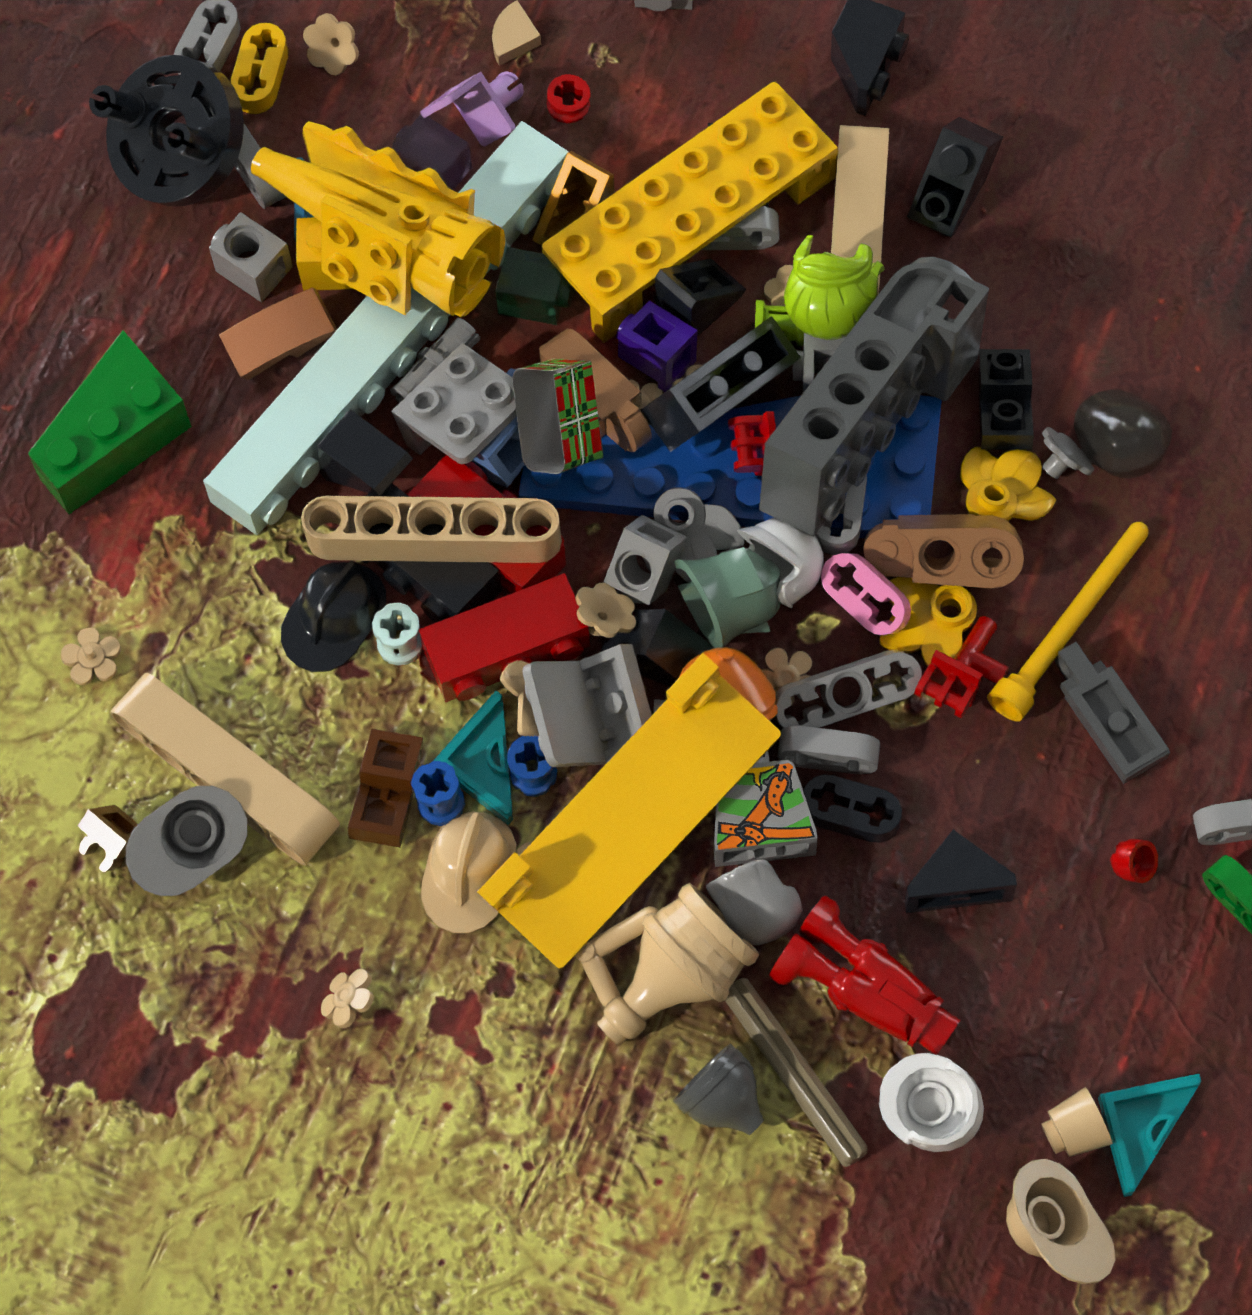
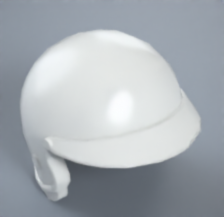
(793, 551)
(931, 1103)

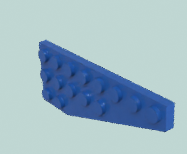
(631, 482)

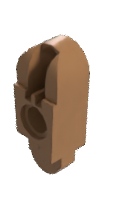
(613, 391)
(900, 544)

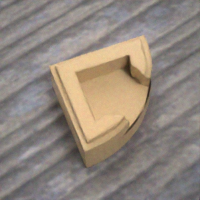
(513, 34)

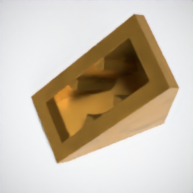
(576, 191)

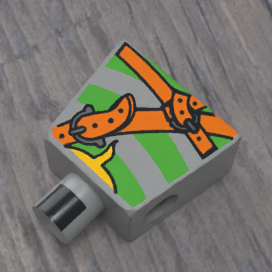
(764, 817)

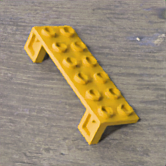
(690, 202)
(631, 814)

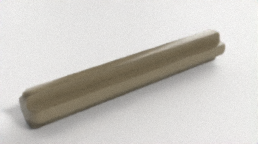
(796, 1073)

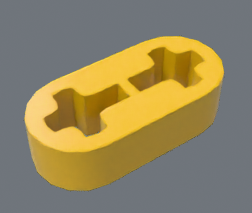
(269, 70)

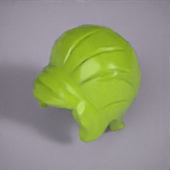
(829, 291)

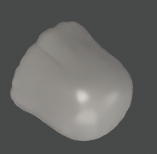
(756, 902)

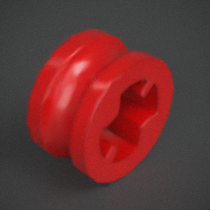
(581, 103)

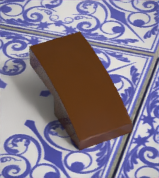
(385, 788)

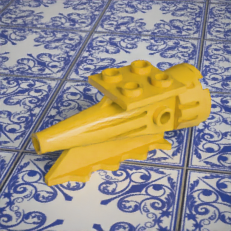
(387, 222)

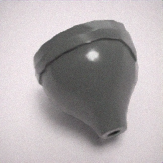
(723, 1093)

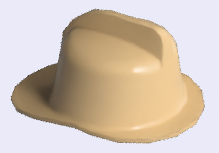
(458, 865)
(1058, 1223)

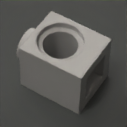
(255, 274)
(654, 543)

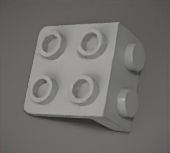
(457, 406)
(586, 705)

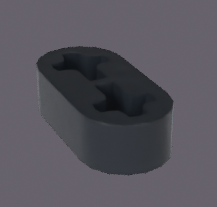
(854, 796)

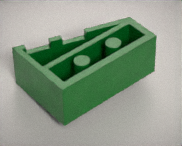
(108, 426)

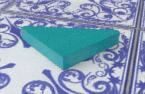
(480, 758)
(1141, 1122)

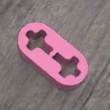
(857, 602)

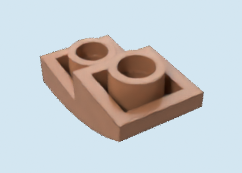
(278, 331)

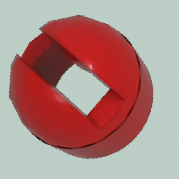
(1139, 852)

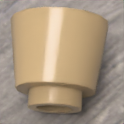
(1076, 1125)

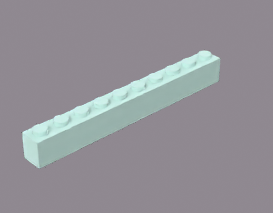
(369, 350)

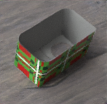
(557, 415)

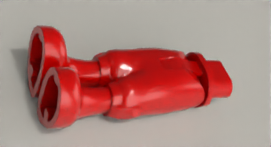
(877, 986)

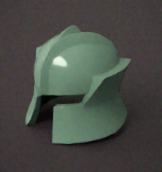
(730, 593)

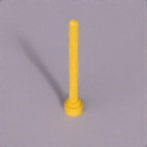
(1015, 694)

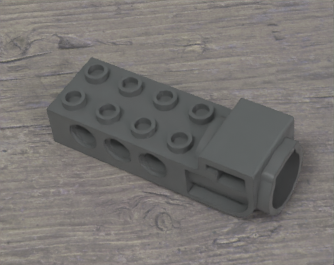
(867, 385)

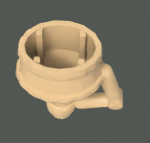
(683, 958)

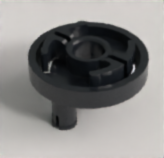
(145, 115)

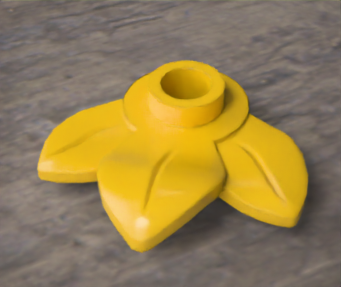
(1005, 485)
(927, 626)

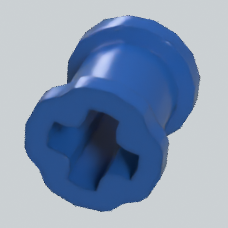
(430, 781)
(528, 782)

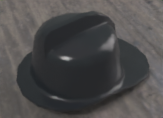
(332, 616)

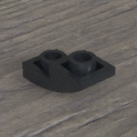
(1005, 399)

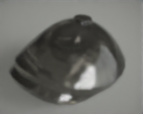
(1122, 433)

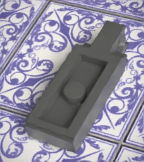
(1110, 714)

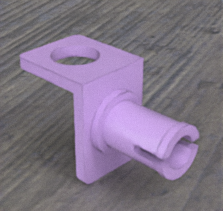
(482, 105)

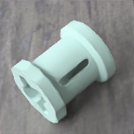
(385, 627)

